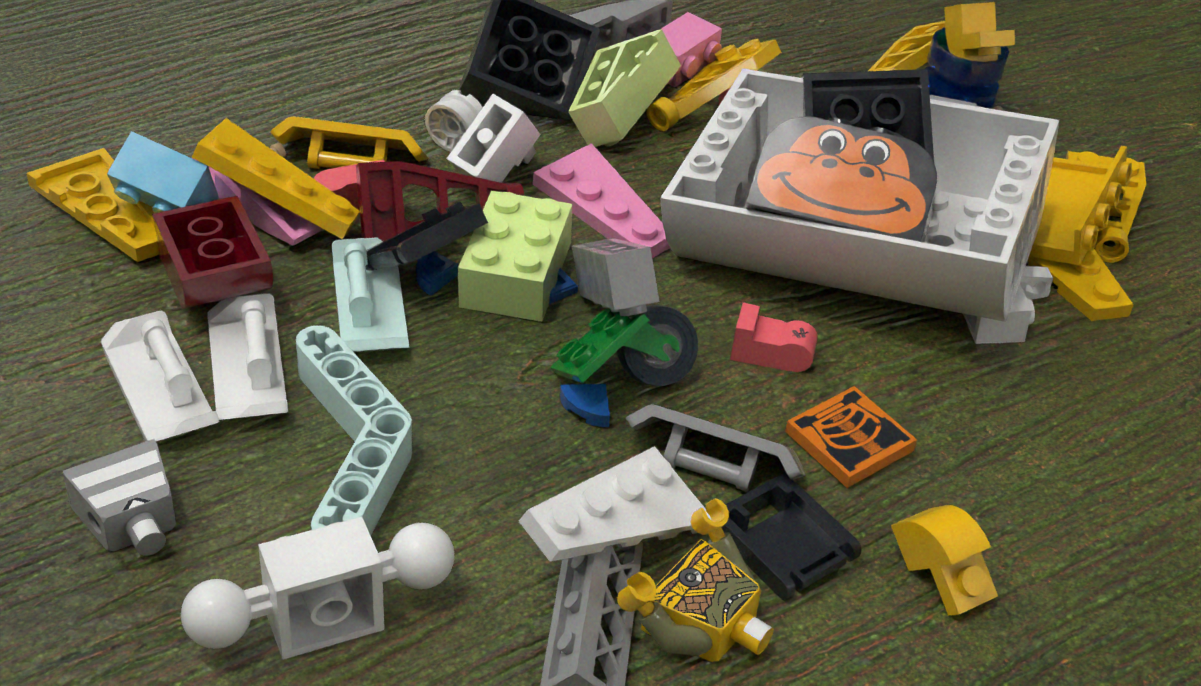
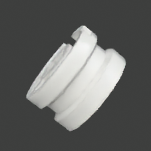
(451, 118)

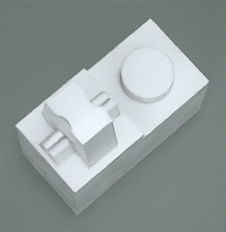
(495, 142)
(1033, 285)

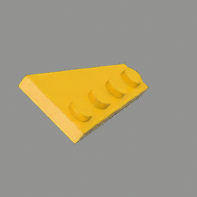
(272, 176)
(86, 193)

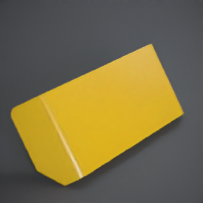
(320, 130)

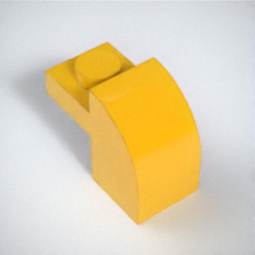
(973, 32)
(951, 547)

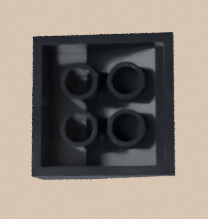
(529, 57)
(874, 99)

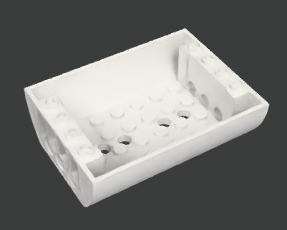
(980, 230)

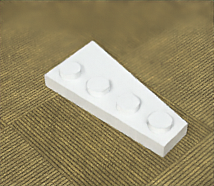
(615, 507)

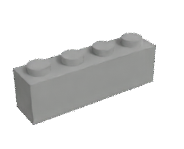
(616, 275)

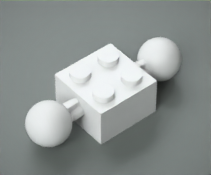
(318, 586)

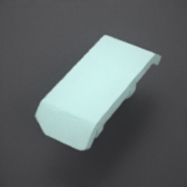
(367, 301)

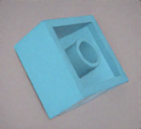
(159, 176)

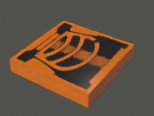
(850, 436)

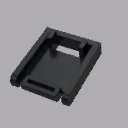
(431, 234)
(793, 545)

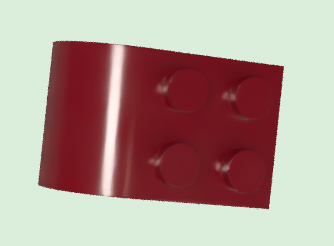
(212, 252)

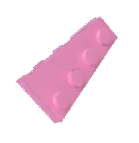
(601, 198)

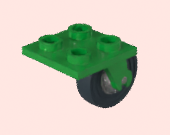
(651, 346)

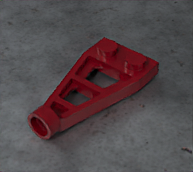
(382, 195)

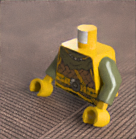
(704, 598)

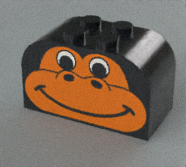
(845, 177)

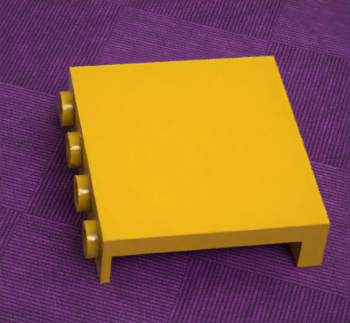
(1078, 206)

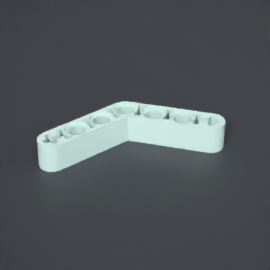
(368, 416)

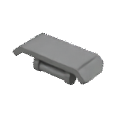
(709, 466)

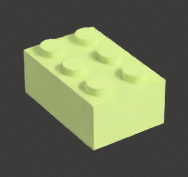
(515, 256)

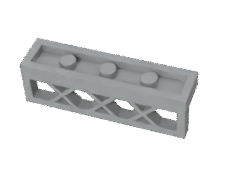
(576, 620)

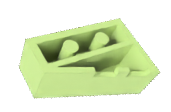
(622, 86)

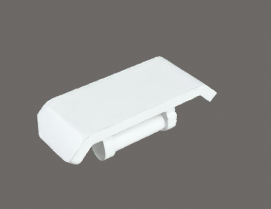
(246, 357)
(156, 377)

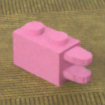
(693, 43)

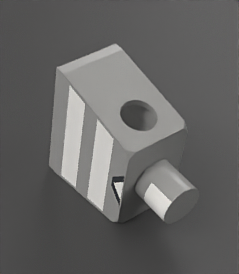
(124, 498)

